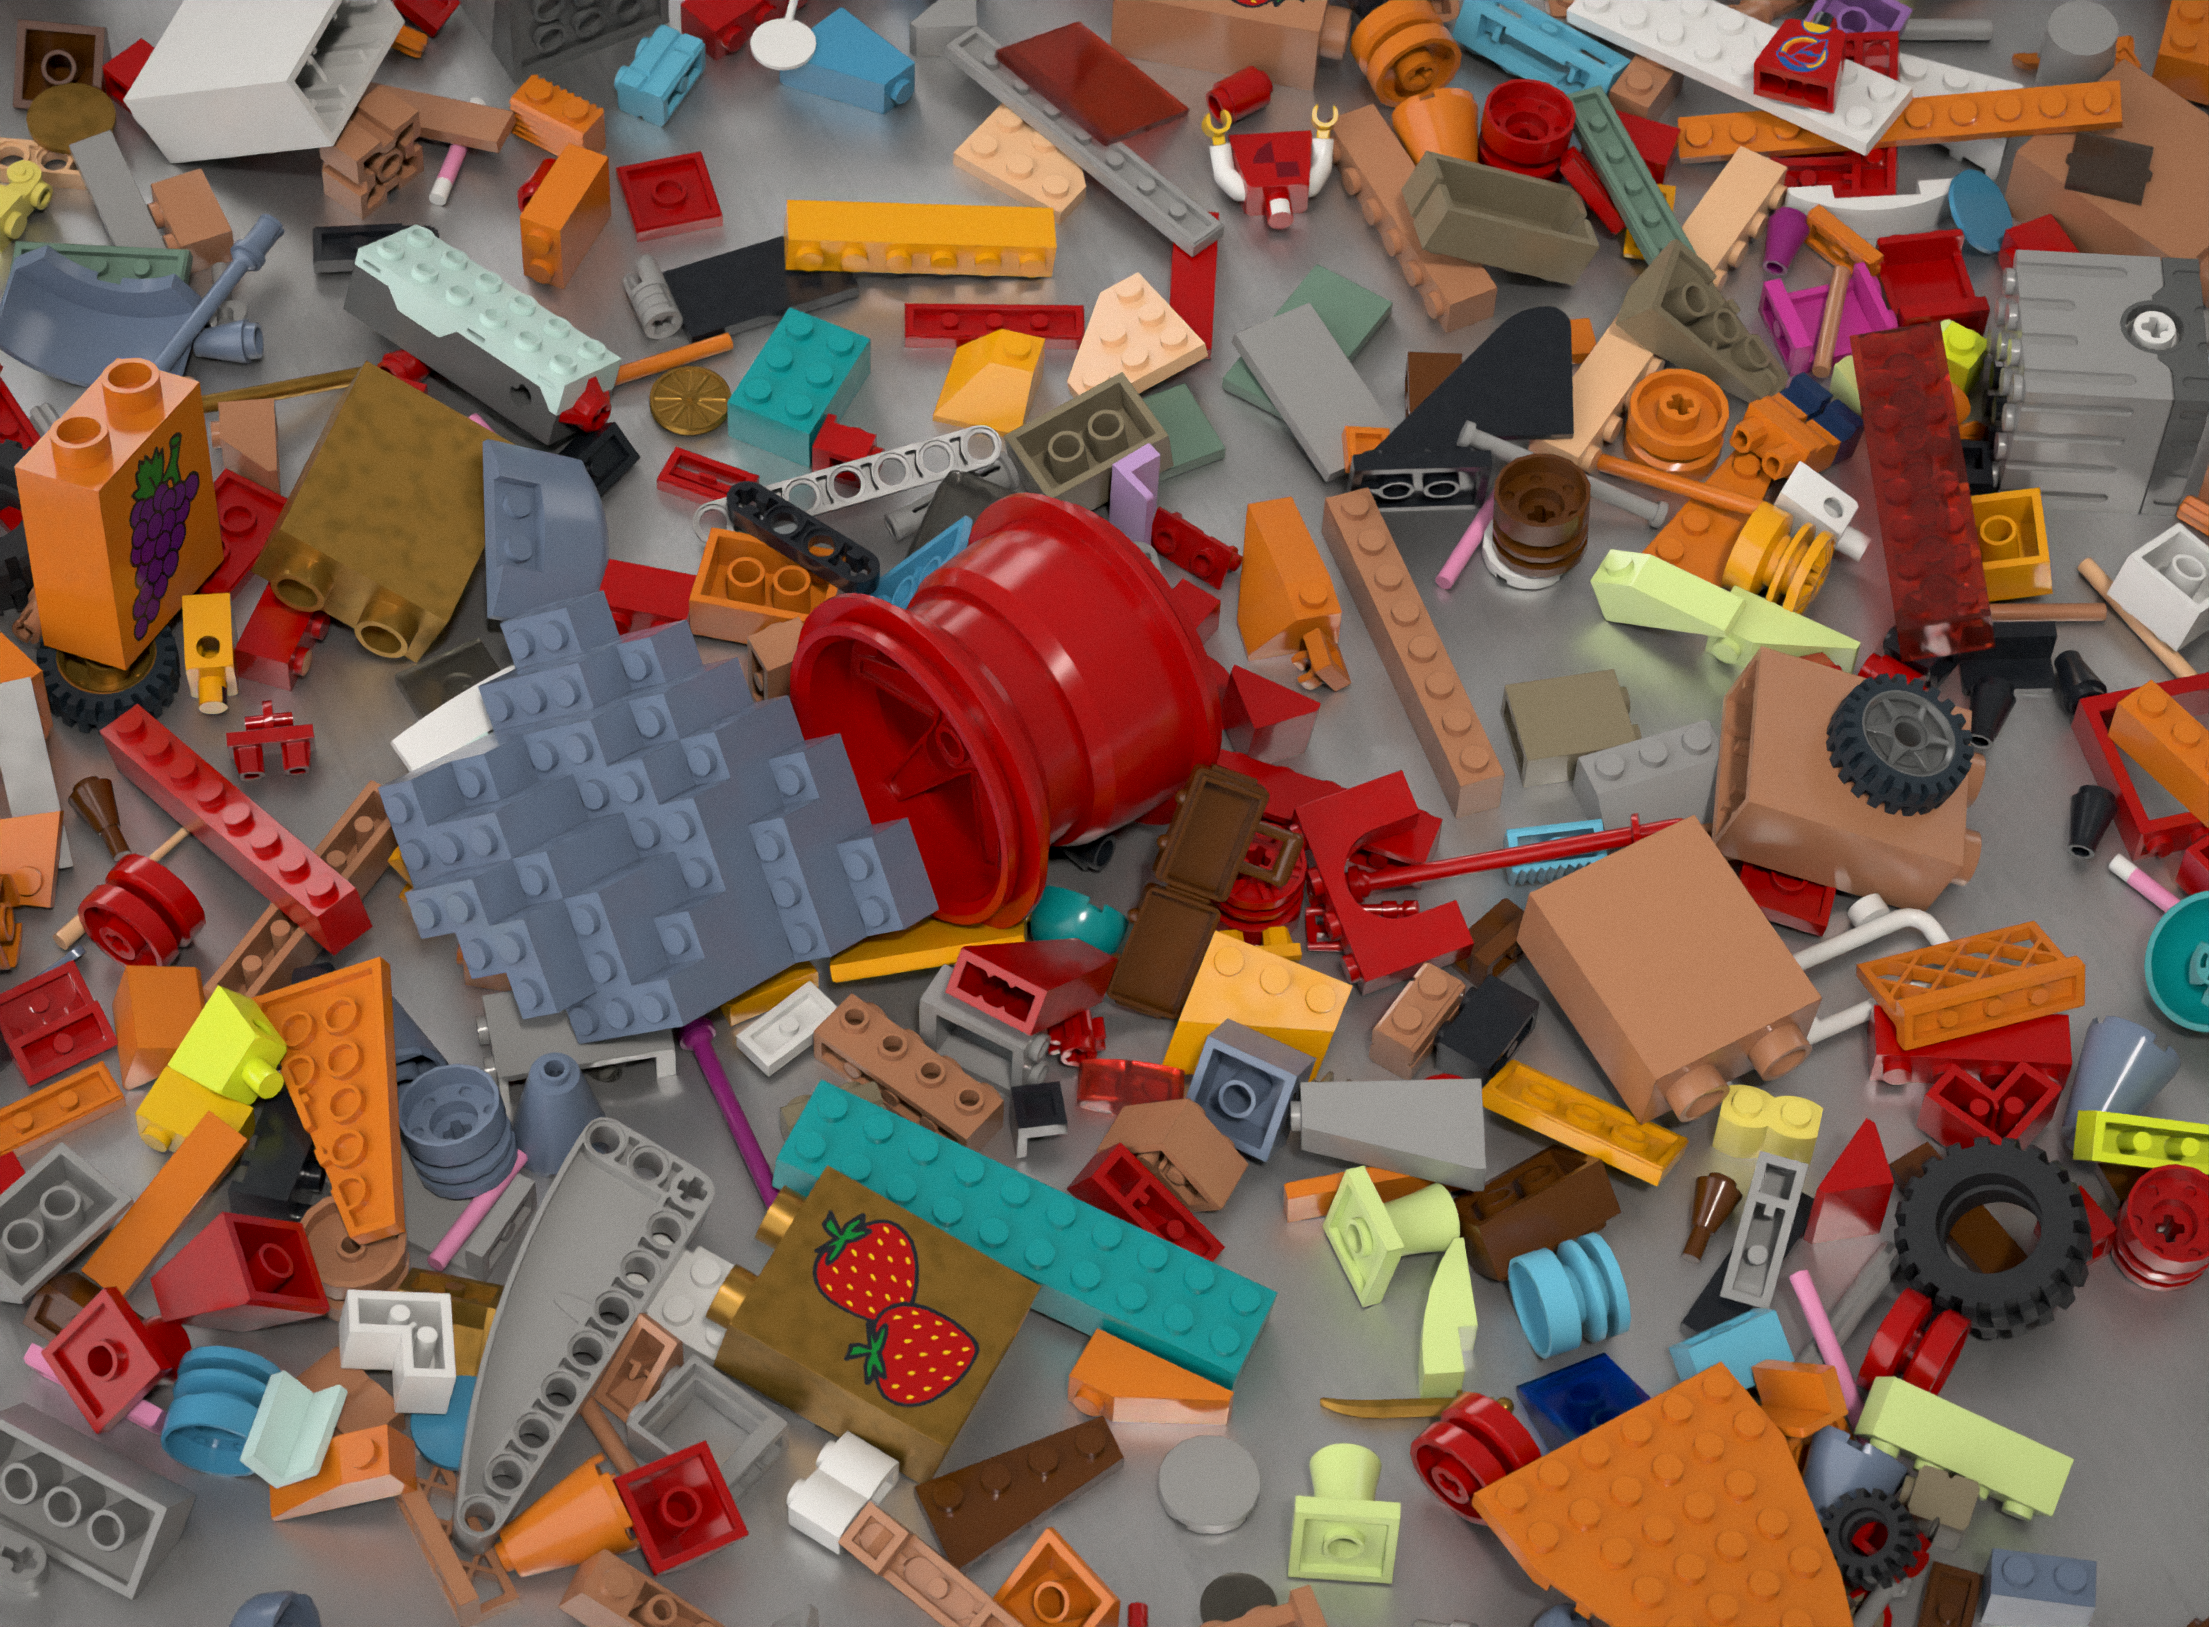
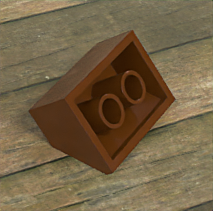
(1534, 1207)

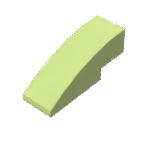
(1447, 1326)

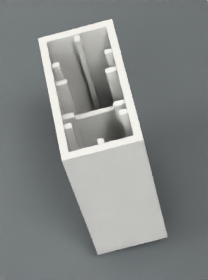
(259, 75)

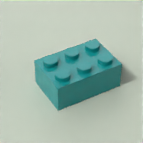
(795, 383)

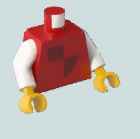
(1272, 170)

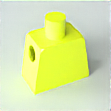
(232, 1049)

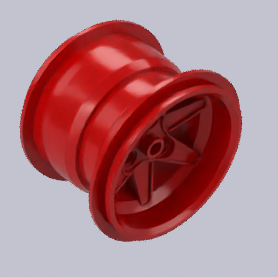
(1014, 701)

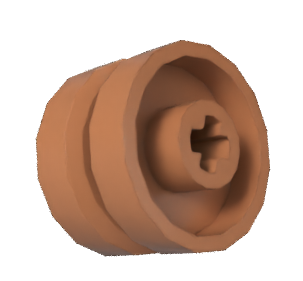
(348, 1265)

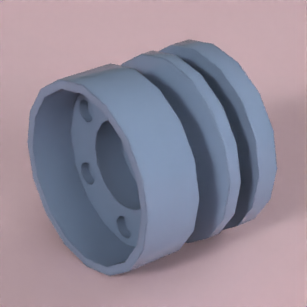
(457, 1131)

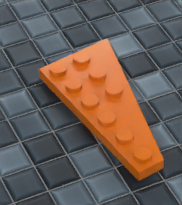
(346, 1088)

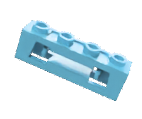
(1536, 46)

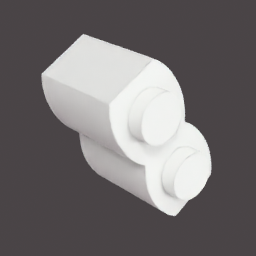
(836, 1493)

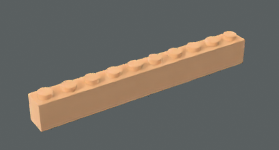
(1719, 233)

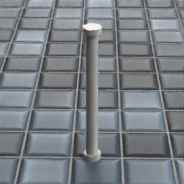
(1599, 489)

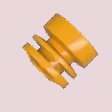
(1785, 564)

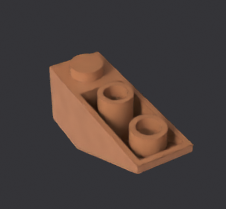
(618, 1595)

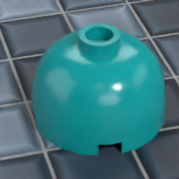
(1069, 915)

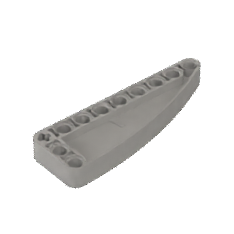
(566, 1273)

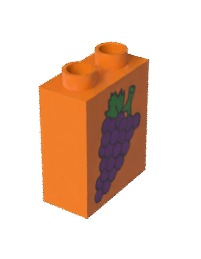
(120, 512)

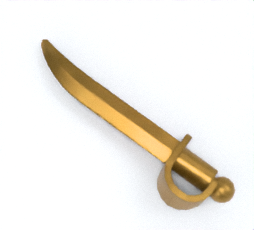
(1398, 1407)

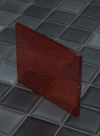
(1091, 83)

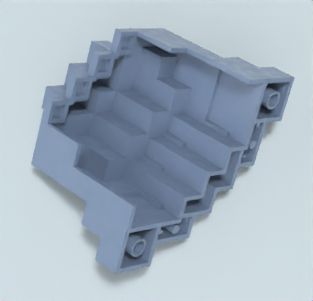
(643, 831)

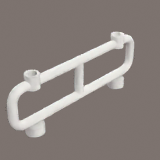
(1871, 921)

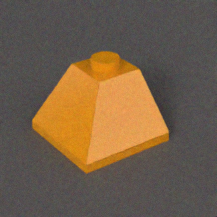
(992, 382)

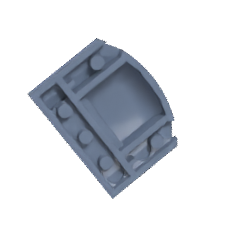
(540, 529)

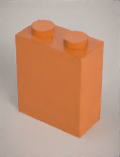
(565, 216)

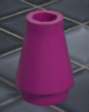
(1784, 238)

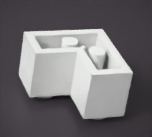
(404, 1335)

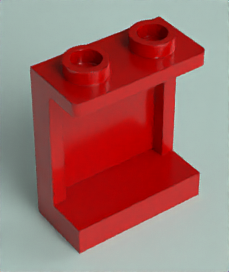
(1928, 280)

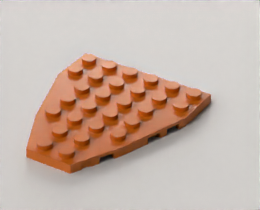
(1674, 1518)

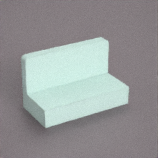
(292, 1430)

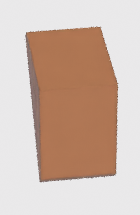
(639, 1366)

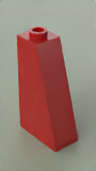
(1032, 981)

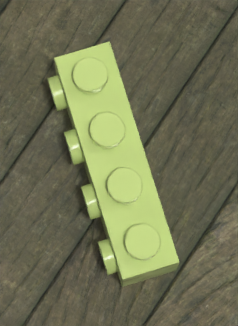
(1955, 1440)

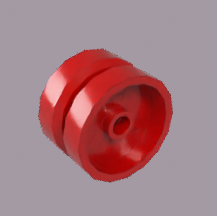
(141, 913)
(1906, 1349)
(1470, 1450)

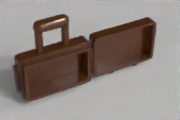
(1199, 863)

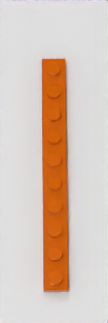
(1922, 122)

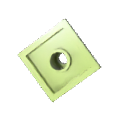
(1375, 1234)
(1343, 1527)

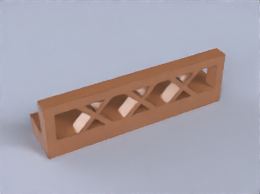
(451, 1573)

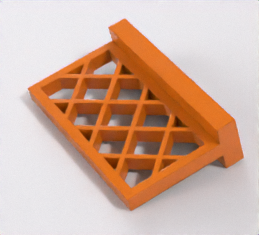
(1979, 1001)

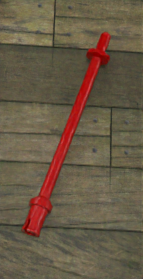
(1362, 883)

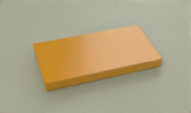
(918, 947)
(1583, 1122)

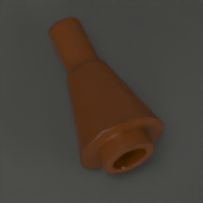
(97, 806)
(1712, 1204)

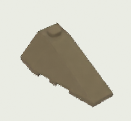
(1688, 322)

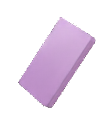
(1135, 493)

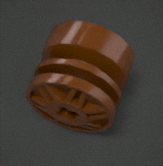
(1541, 515)

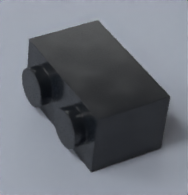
(1486, 1032)

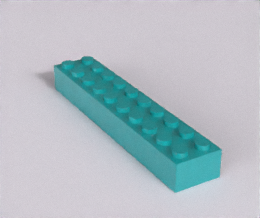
(1085, 1260)

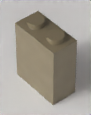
(1562, 720)

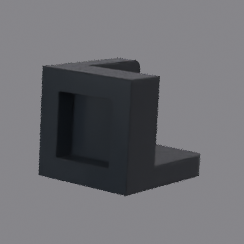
(1035, 1112)

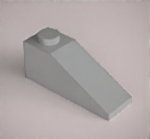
(1764, 1230)

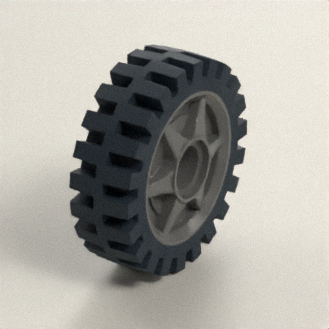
(1899, 744)

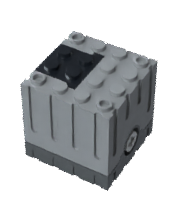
(2097, 380)

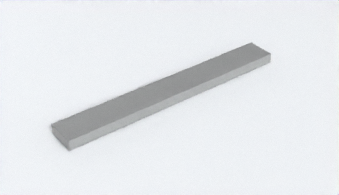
(1112, 165)

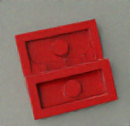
(53, 1024)

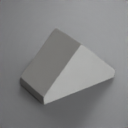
(941, 25)

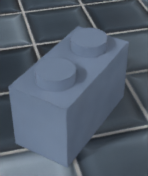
(2037, 1590)

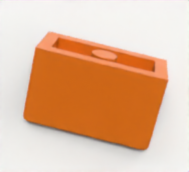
(1799, 1395)

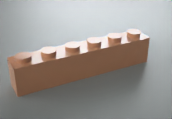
(1375, 171)
(275, 944)

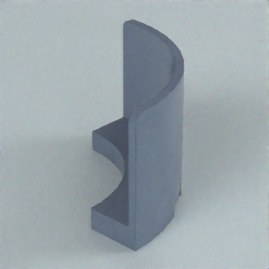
(75, 325)

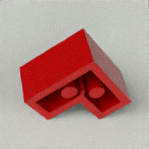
(1966, 1109)

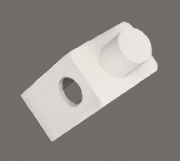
(1820, 502)

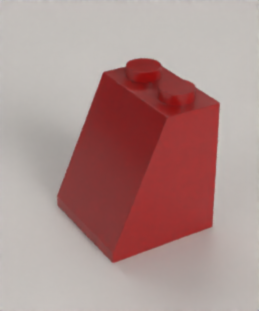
(242, 1276)

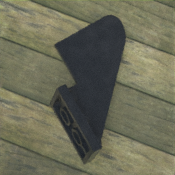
(1509, 386)

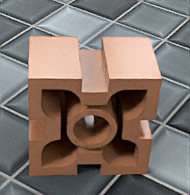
(373, 153)

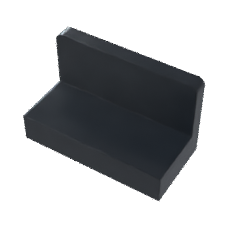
(604, 453)
(2019, 656)

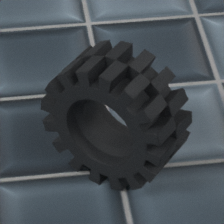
(1895, 1552)

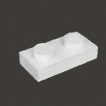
(785, 1029)

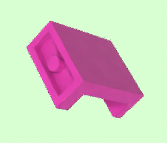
(1797, 318)

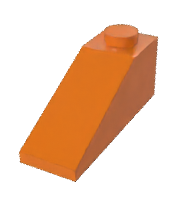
(1140, 1387)
(354, 1471)

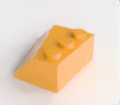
(1262, 994)

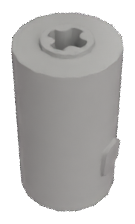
(2077, 44)

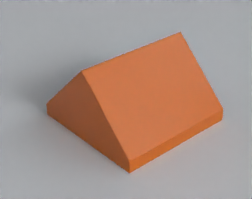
(153, 1017)
(1058, 1588)

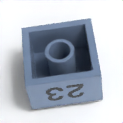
(1248, 1087)

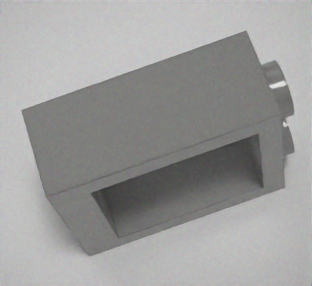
(978, 1042)
(681, 1384)

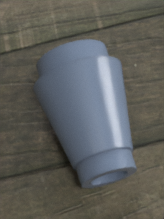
(231, 341)

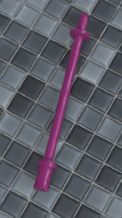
(698, 1038)

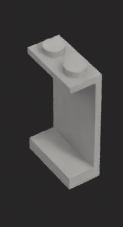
(520, 1041)
(431, 1217)

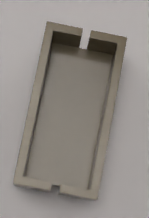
(1499, 218)

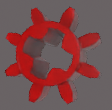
(1077, 1038)

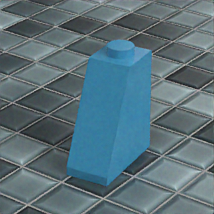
(854, 66)

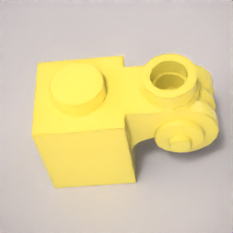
(20, 198)

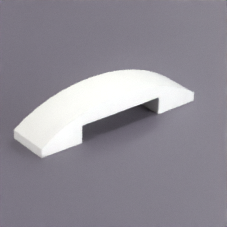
(1879, 214)
(446, 728)

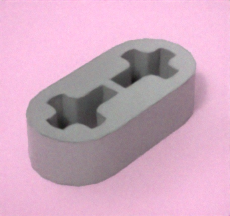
(20, 1549)

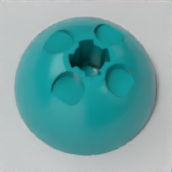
(2179, 963)

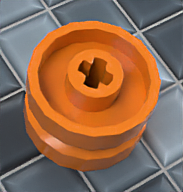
(1405, 51)
(1676, 423)

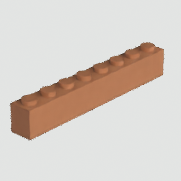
(1412, 653)

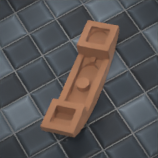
(922, 1572)

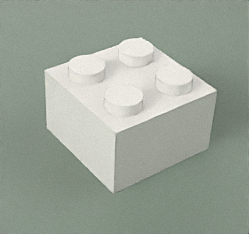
(2167, 586)

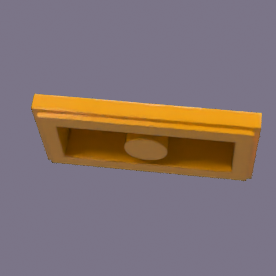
(769, 993)

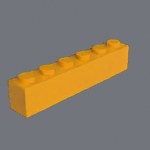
(919, 238)

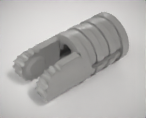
(652, 299)

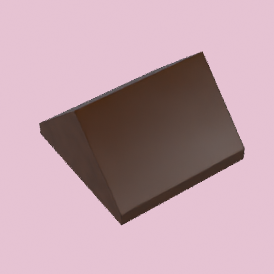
(57, 55)

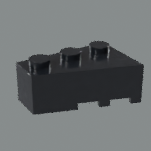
(280, 1168)

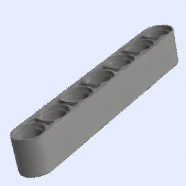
(867, 472)

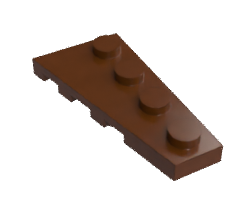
(999, 1497)

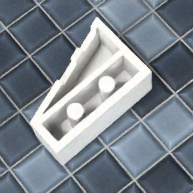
(1935, 79)

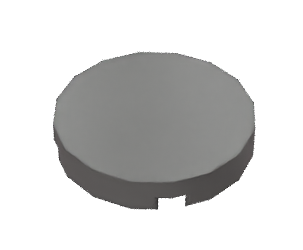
(1209, 1484)

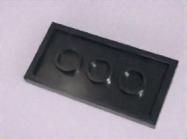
(750, 290)

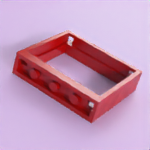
(2091, 729)

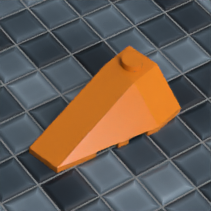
(1282, 583)

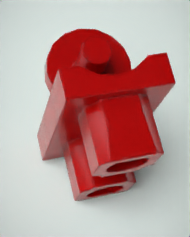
(291, 741)

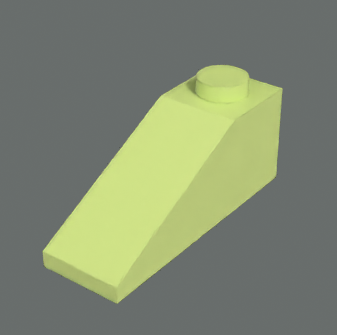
(1659, 595)
(1781, 630)

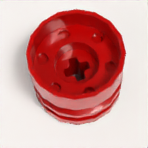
(1526, 128)
(1259, 904)
(2171, 1202)

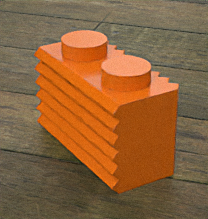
(556, 117)

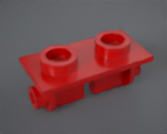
(1192, 548)

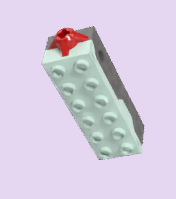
(483, 334)

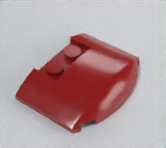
(1849, 171)

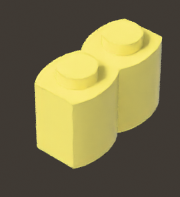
(1758, 1122)

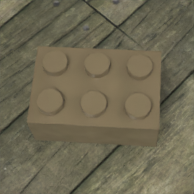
(1075, 444)

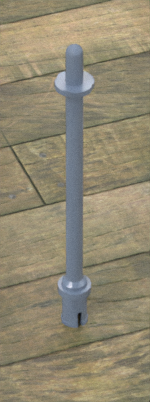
(246, 256)

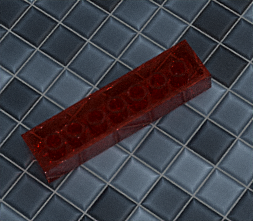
(1922, 492)

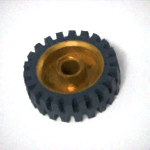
(100, 693)

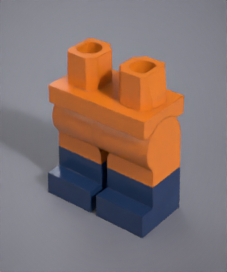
(1798, 427)

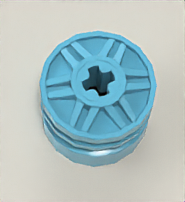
(1569, 1295)

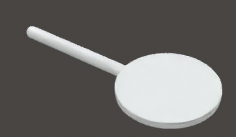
(783, 42)

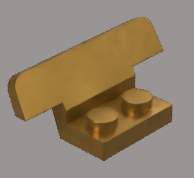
(472, 1311)

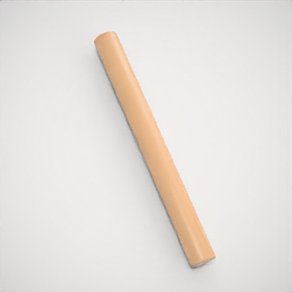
(2170, 658)

